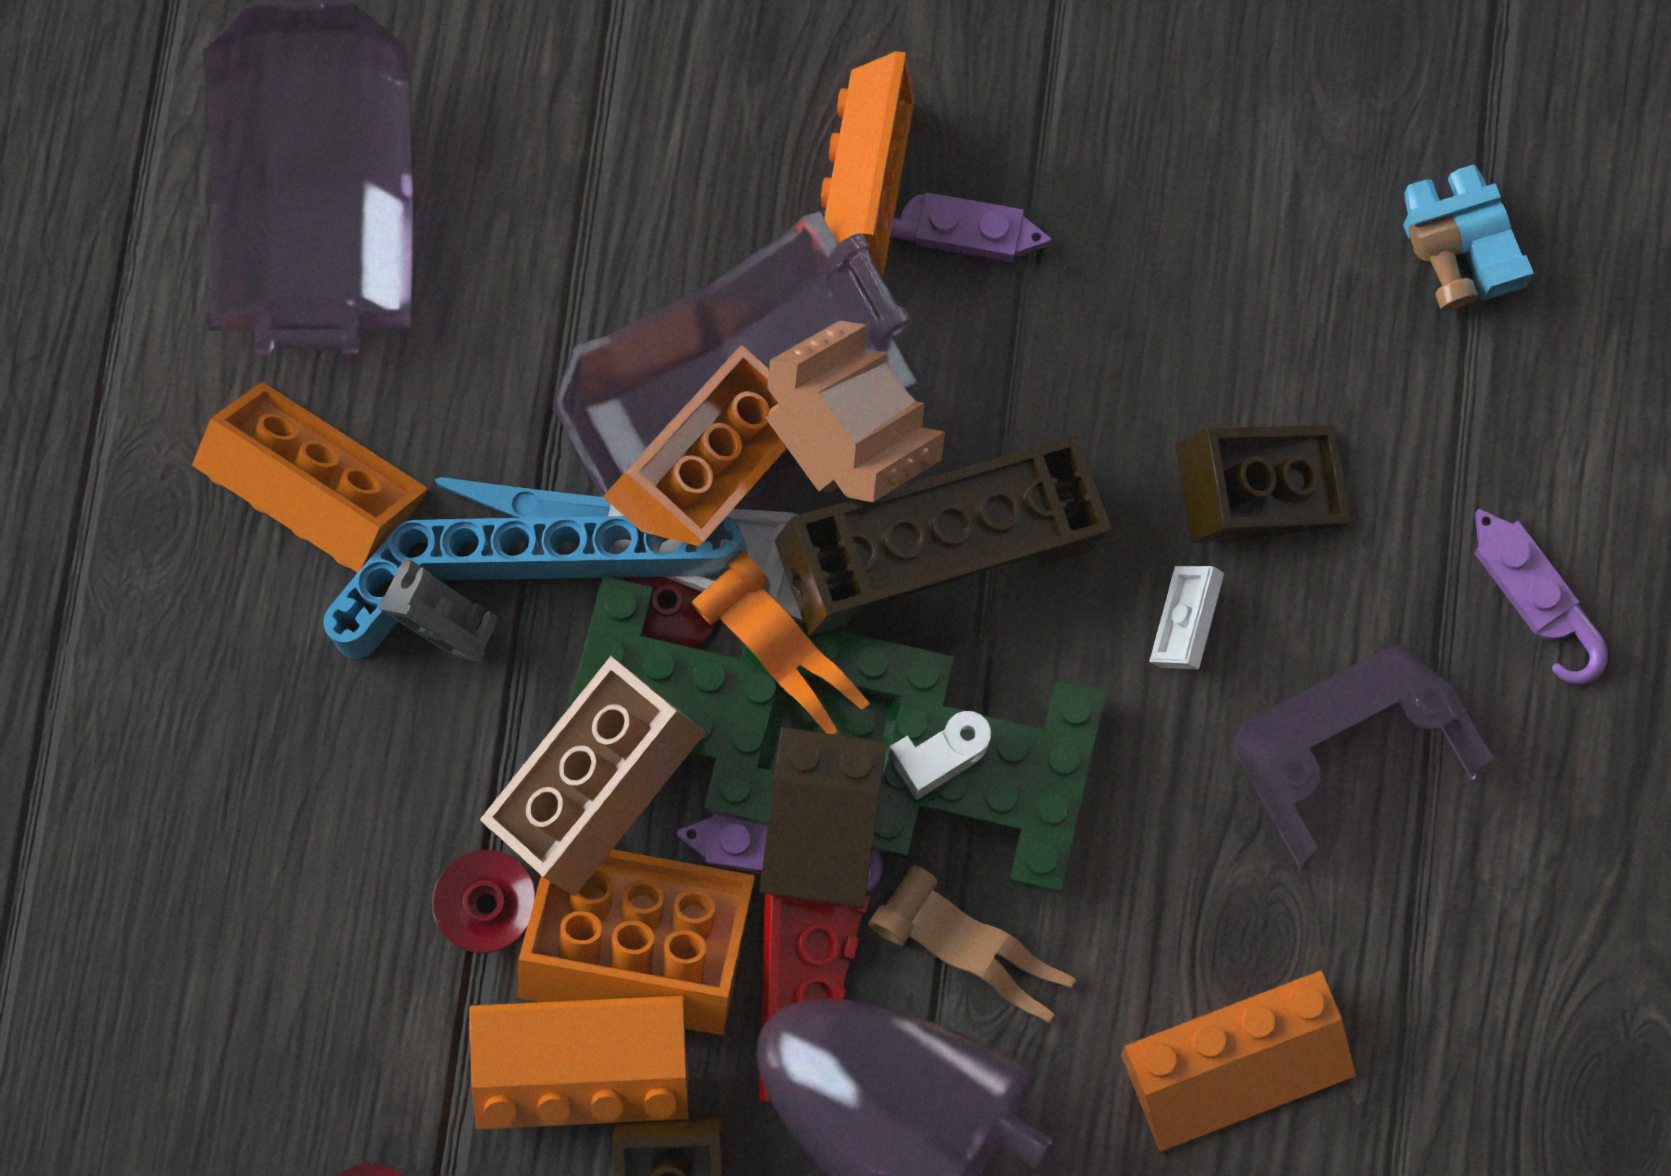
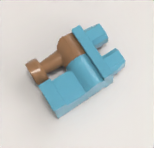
(1468, 224)

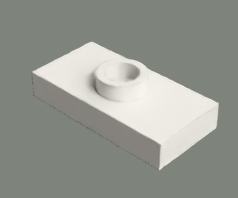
(1186, 617)

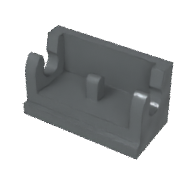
(438, 612)

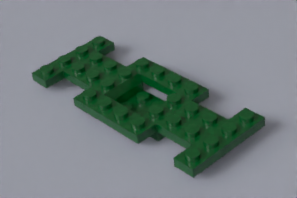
(1022, 784)

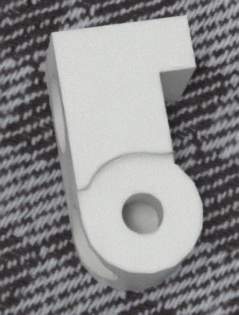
(942, 755)

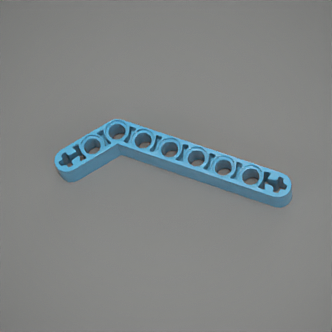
(537, 562)

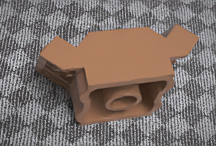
(849, 415)

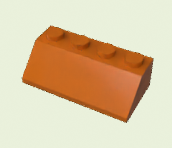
(869, 154)
(703, 456)
(307, 475)
(1239, 1061)
(578, 1062)

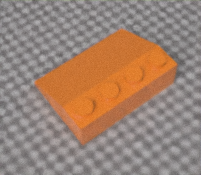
(640, 933)

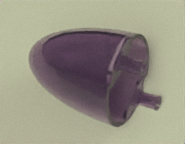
(893, 1092)

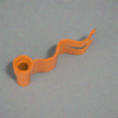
(772, 636)

